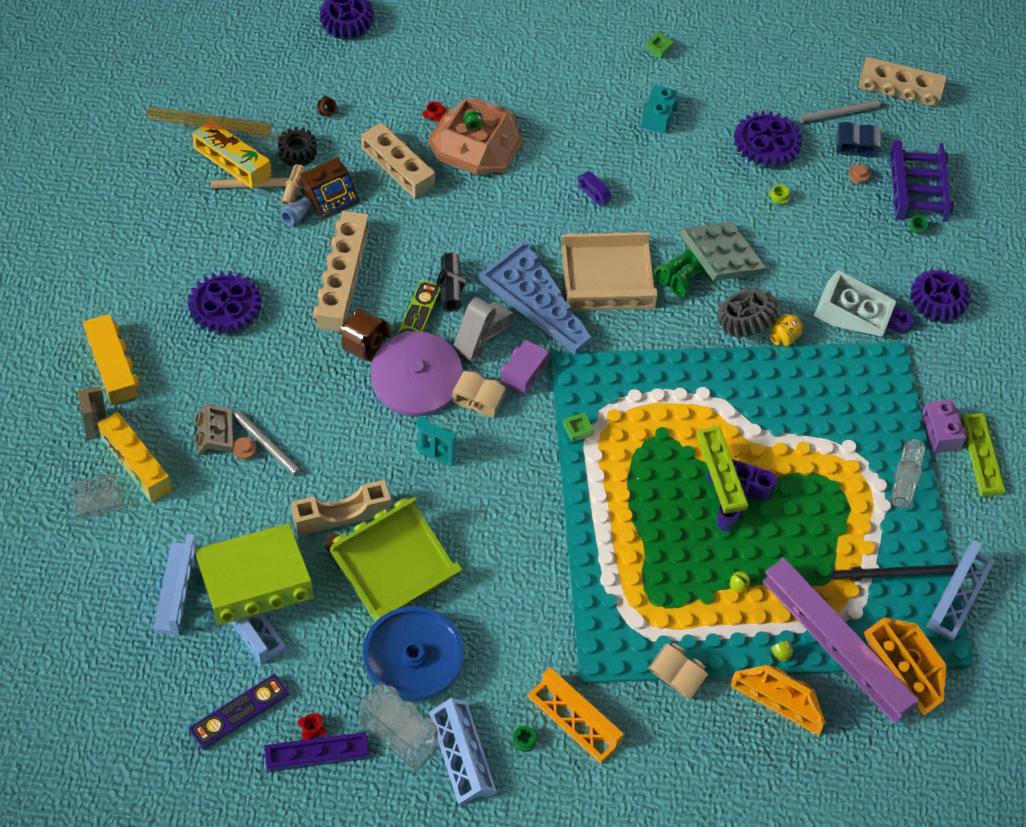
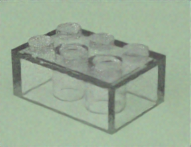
(399, 725)

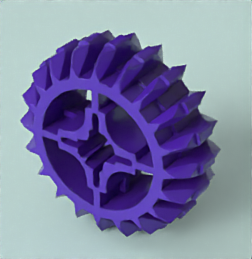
(346, 17)
(941, 289)

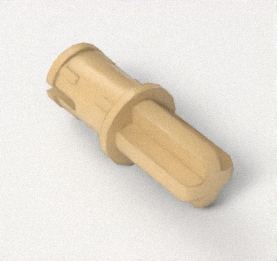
(292, 185)

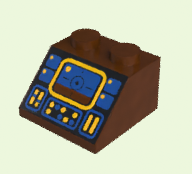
(329, 188)

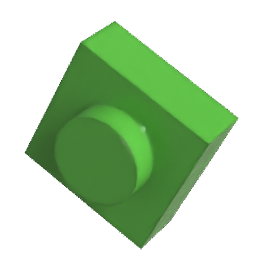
(659, 45)
(578, 427)

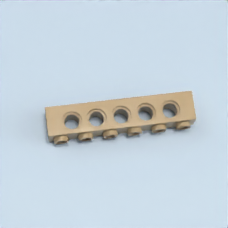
(342, 270)

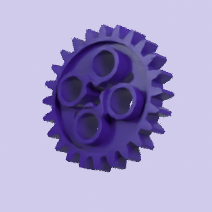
(767, 139)
(230, 298)

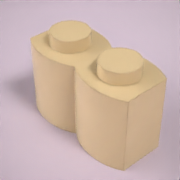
(478, 393)
(678, 670)

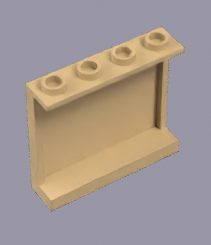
(608, 271)

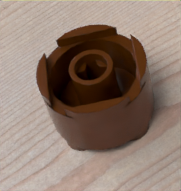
(364, 334)

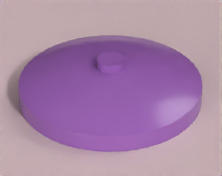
(415, 373)

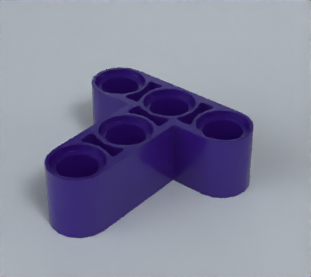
(751, 487)

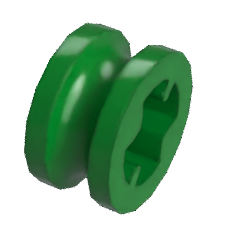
(473, 120)
(528, 731)

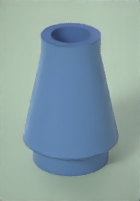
(295, 211)

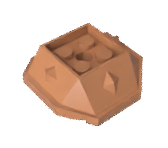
(480, 150)

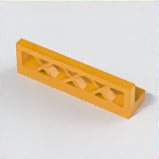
(585, 712)

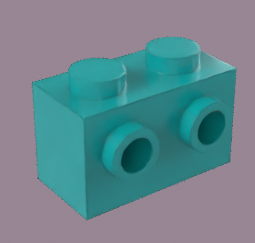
(659, 109)

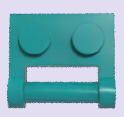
(442, 442)

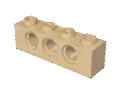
(902, 82)
(398, 160)

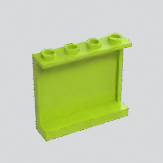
(393, 559)
(254, 574)

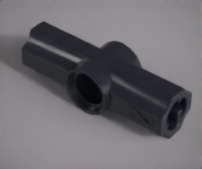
(450, 282)

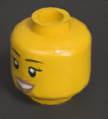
(786, 330)

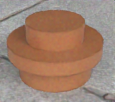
(859, 174)
(244, 448)

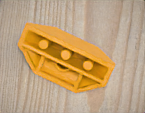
(911, 659)
(781, 694)

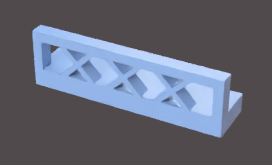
(956, 584)
(175, 587)
(255, 639)
(468, 743)

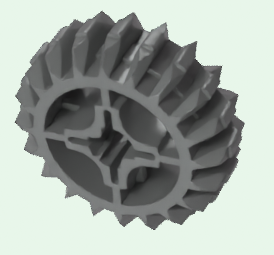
(748, 313)

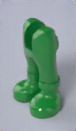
(679, 282)

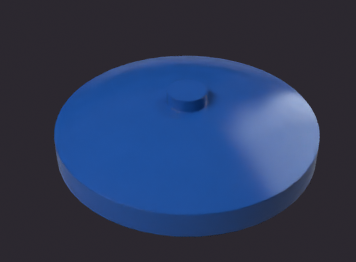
(414, 652)

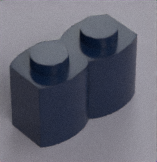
(858, 139)

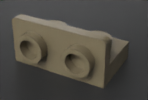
(91, 408)
(214, 429)

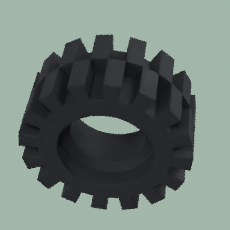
(297, 137)

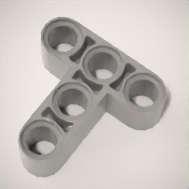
(480, 324)

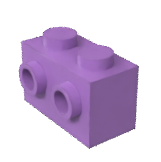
(943, 426)

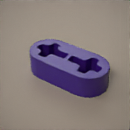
(594, 188)
(895, 319)

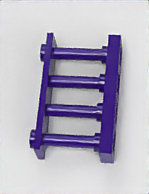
(902, 188)

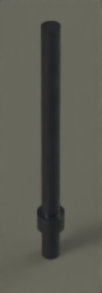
(858, 573)

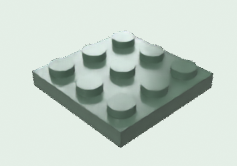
(722, 251)

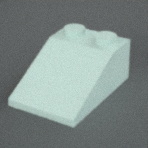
(854, 305)

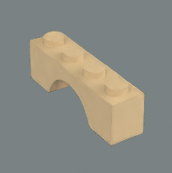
(315, 515)

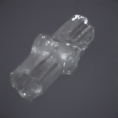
(907, 474)

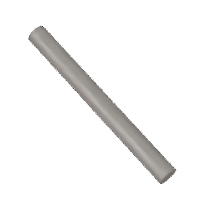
(840, 111)
(267, 443)

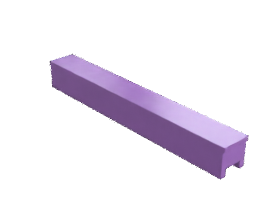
(840, 641)

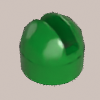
(917, 221)

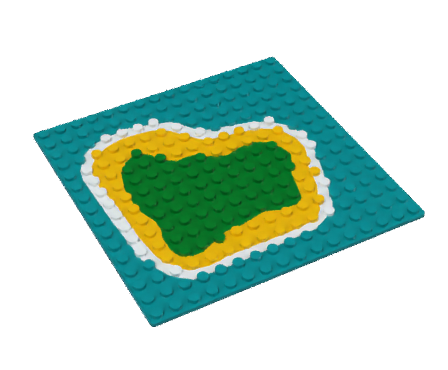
(644, 514)

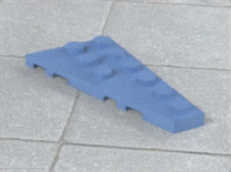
(531, 291)

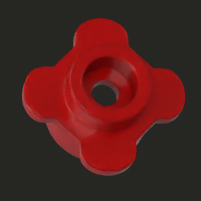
(434, 111)
(307, 721)

